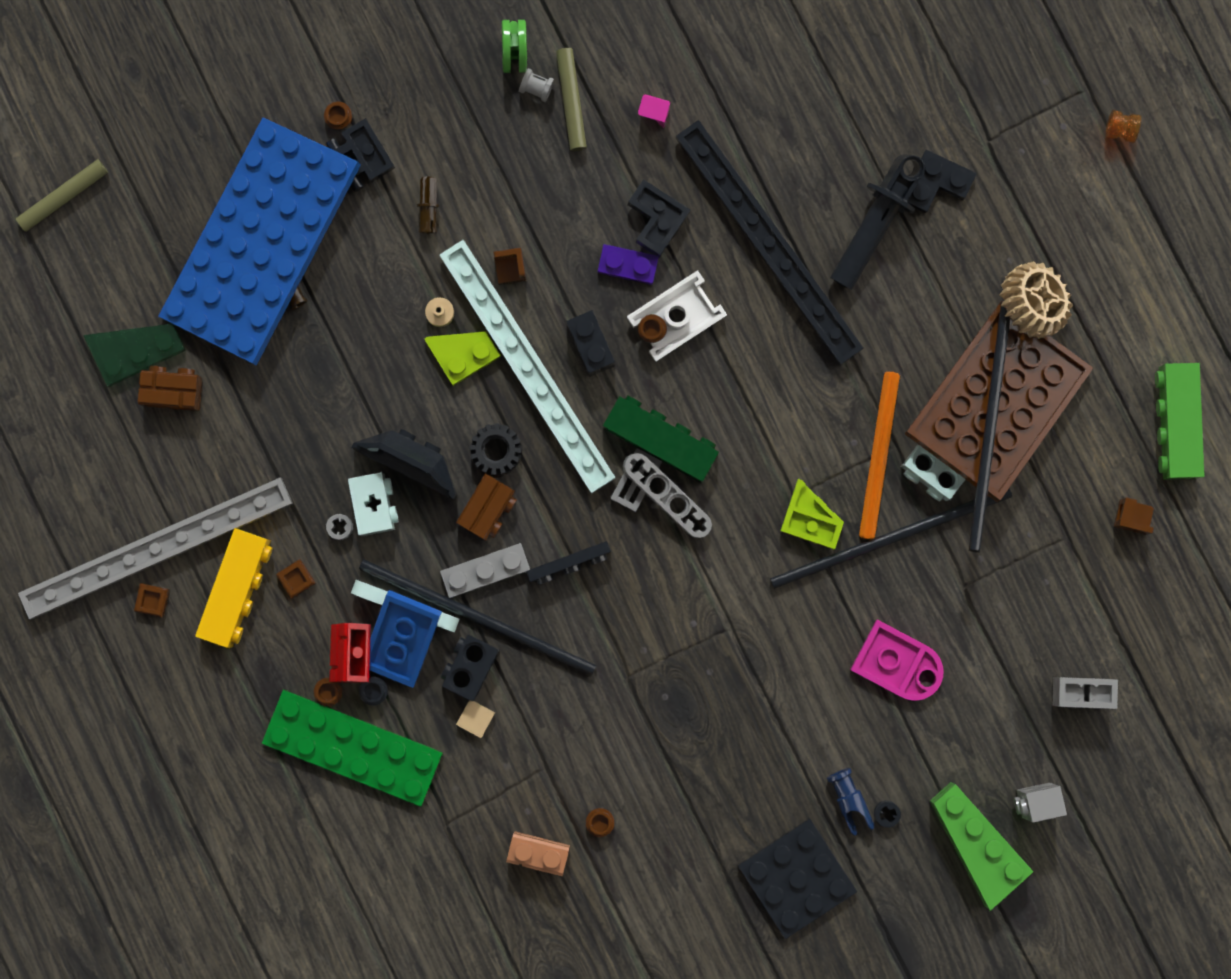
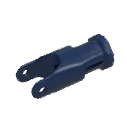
(849, 798)

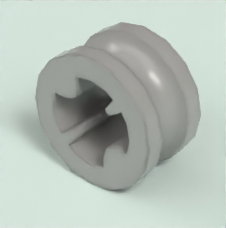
(348, 527)

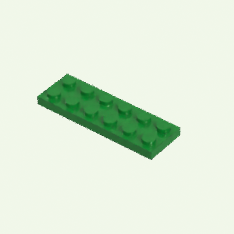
(352, 747)

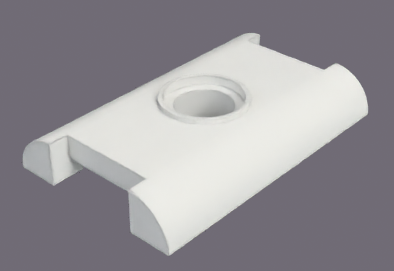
(689, 298)

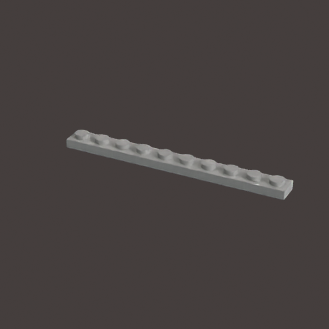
(155, 548)

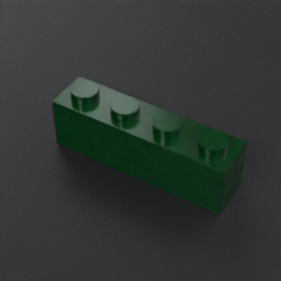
(660, 438)

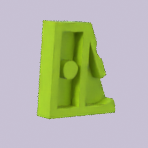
(463, 353)

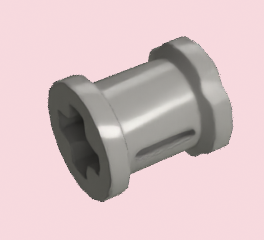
(536, 85)

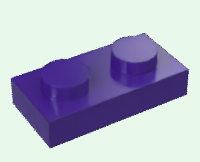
(627, 264)

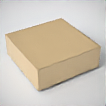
(475, 718)

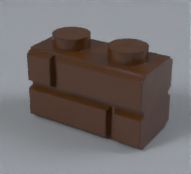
(170, 390)
(486, 508)

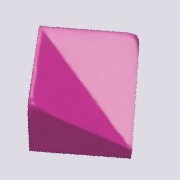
(654, 108)

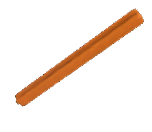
(879, 455)

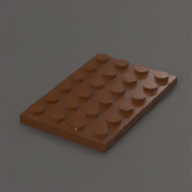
(1035, 390)

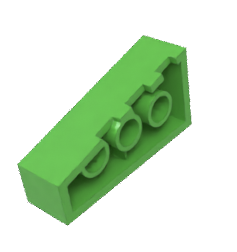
(983, 851)

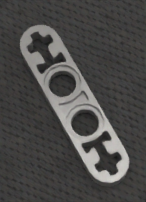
(664, 498)

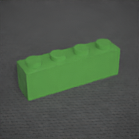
(1180, 421)

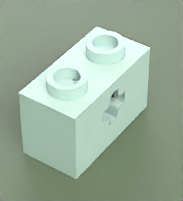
(362, 491)

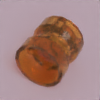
(1123, 126)

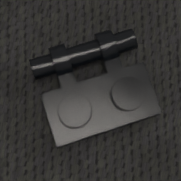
(368, 151)

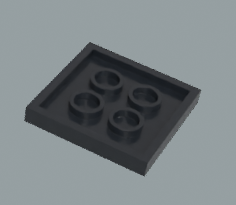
(797, 878)

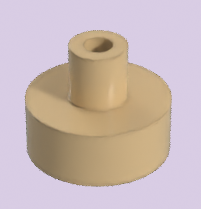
(444, 317)

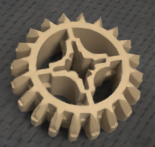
(1029, 305)

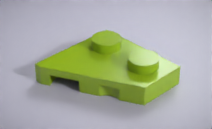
(811, 518)

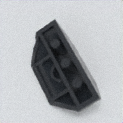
(410, 459)

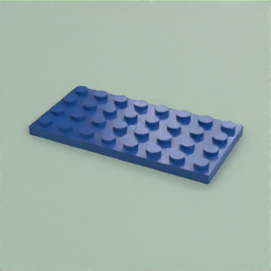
(259, 240)

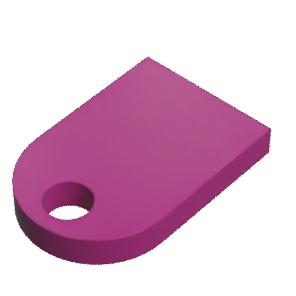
(896, 662)

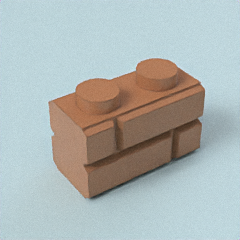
(538, 853)

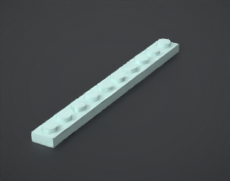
(527, 366)

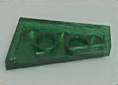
(131, 350)

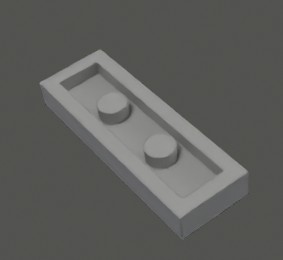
(485, 570)

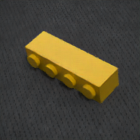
(233, 588)

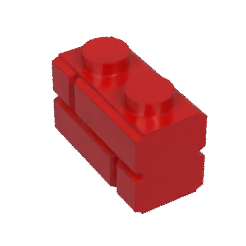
(350, 653)

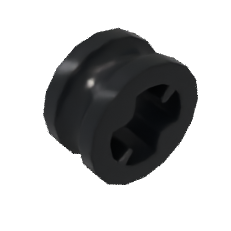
(890, 805)

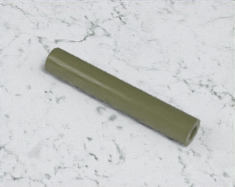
(571, 99)
(61, 195)

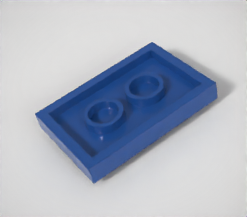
(402, 638)

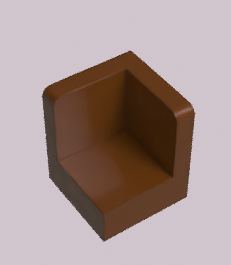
(509, 266)
(1134, 516)

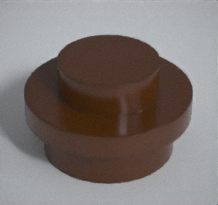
(338, 115)
(652, 328)
(327, 692)
(600, 822)

